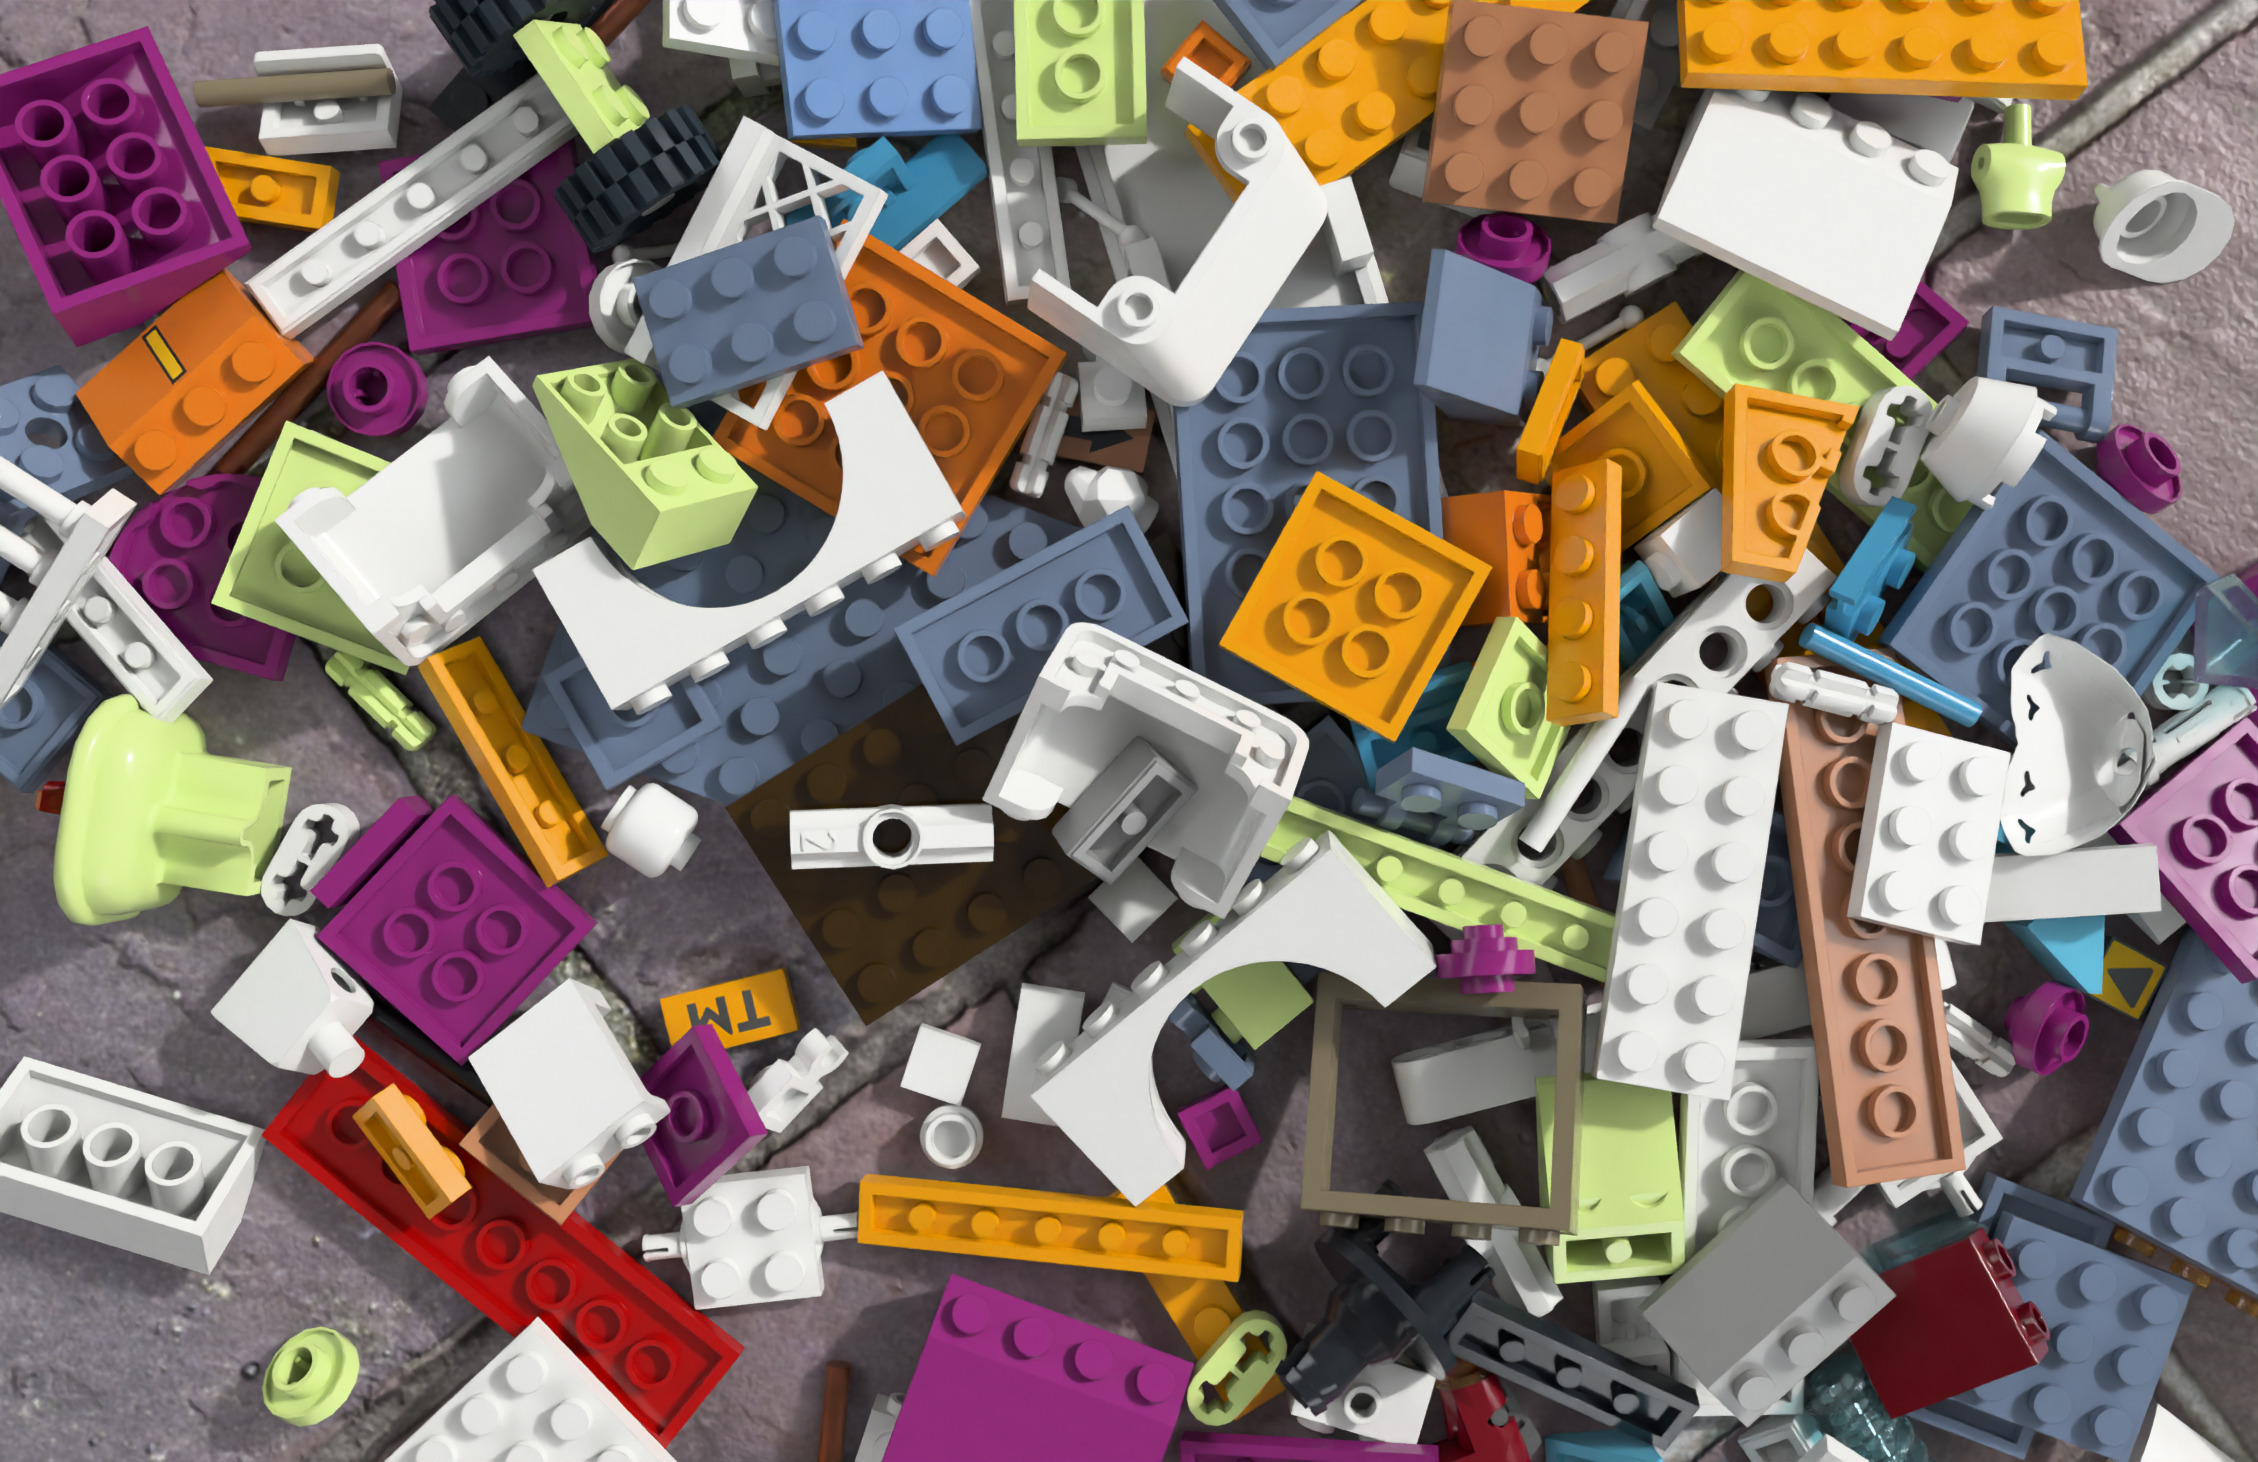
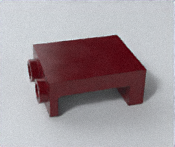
(1949, 1326)

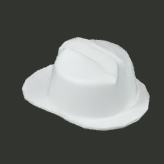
(2160, 226)

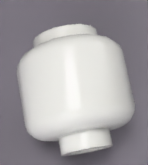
(651, 830)

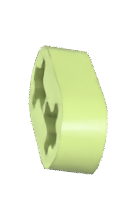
(1247, 1377)

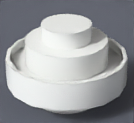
(615, 304)

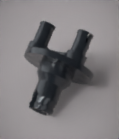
(1378, 1314)

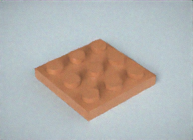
(1534, 111)

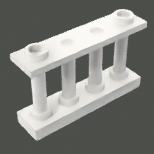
(57, 575)

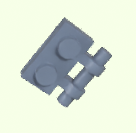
(1438, 797)

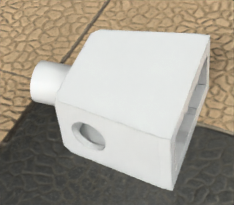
(299, 1005)

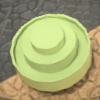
(310, 1376)

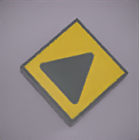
(2128, 979)

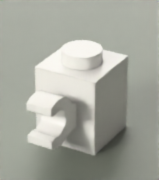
(1686, 546)

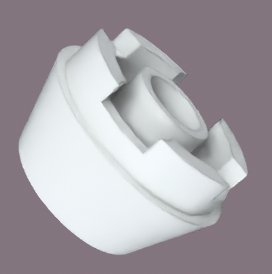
(1984, 438)

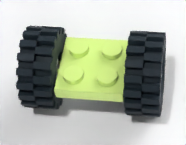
(639, 164)

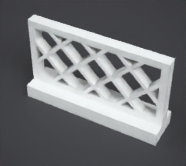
(736, 204)

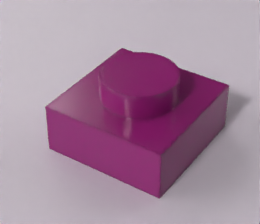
(1219, 1125)

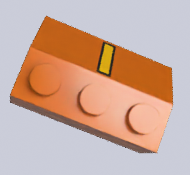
(191, 381)

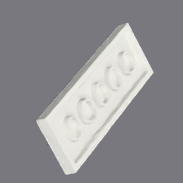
(1690, 891)
(1739, 1151)

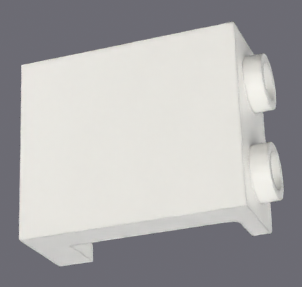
(567, 1087)

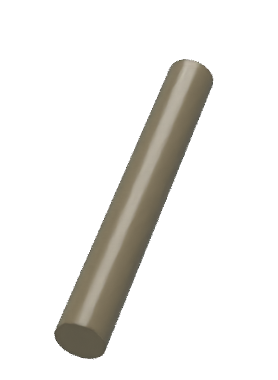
(294, 87)

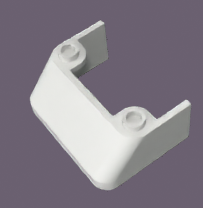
(1189, 337)

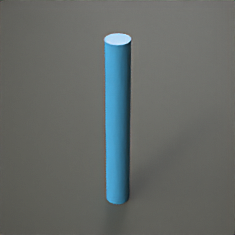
(1890, 674)

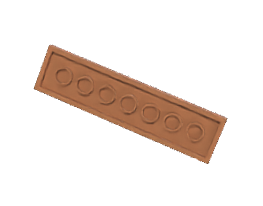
(1867, 984)

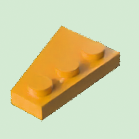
(1774, 475)

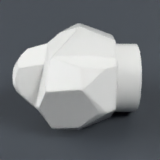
(1105, 491)

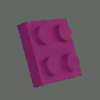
(709, 1116)

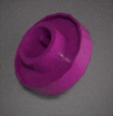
(1506, 244)
(377, 390)
(2140, 468)
(1485, 960)
(2047, 1027)

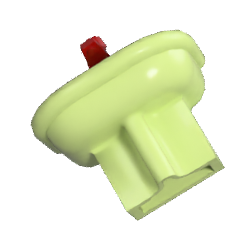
(157, 815)

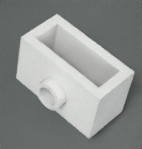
(1379, 1406)

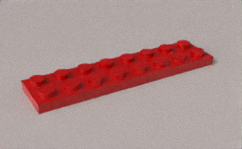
(511, 1256)

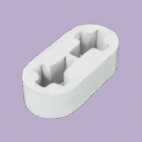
(1885, 446)
(297, 852)

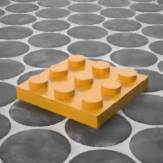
(1355, 606)

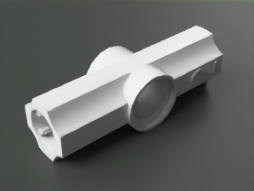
(1620, 263)
(937, 836)
(1470, 1176)

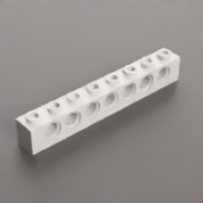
(1669, 657)

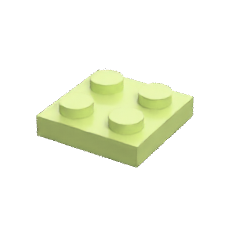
(1505, 708)

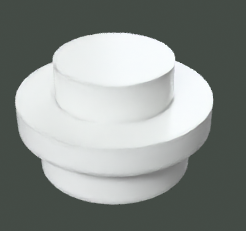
(952, 1136)

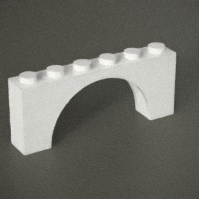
(646, 642)
(1310, 912)

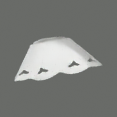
(2072, 748)

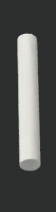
(1583, 766)

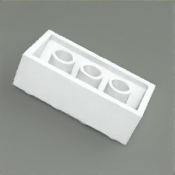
(123, 1165)

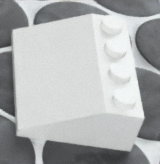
(1808, 201)

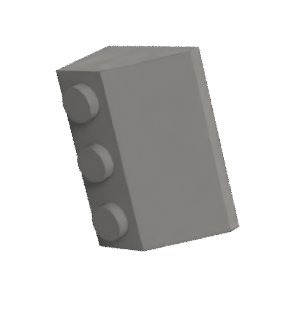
(1765, 1302)

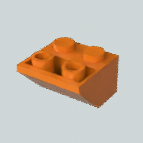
(1514, 538)

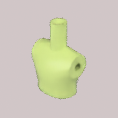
(2015, 177)

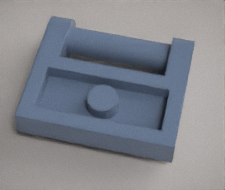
(2054, 356)

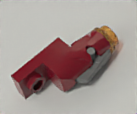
(1483, 1418)

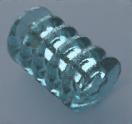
(1857, 1414)

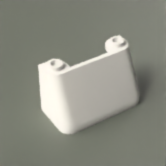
(447, 521)
(1109, 690)

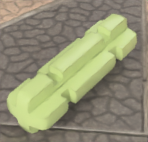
(381, 700)

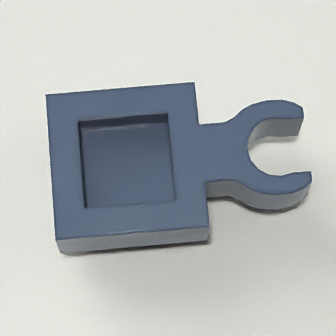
(1213, 1049)

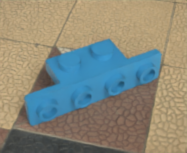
(916, 189)

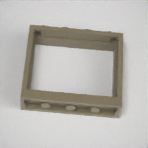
(1467, 1219)

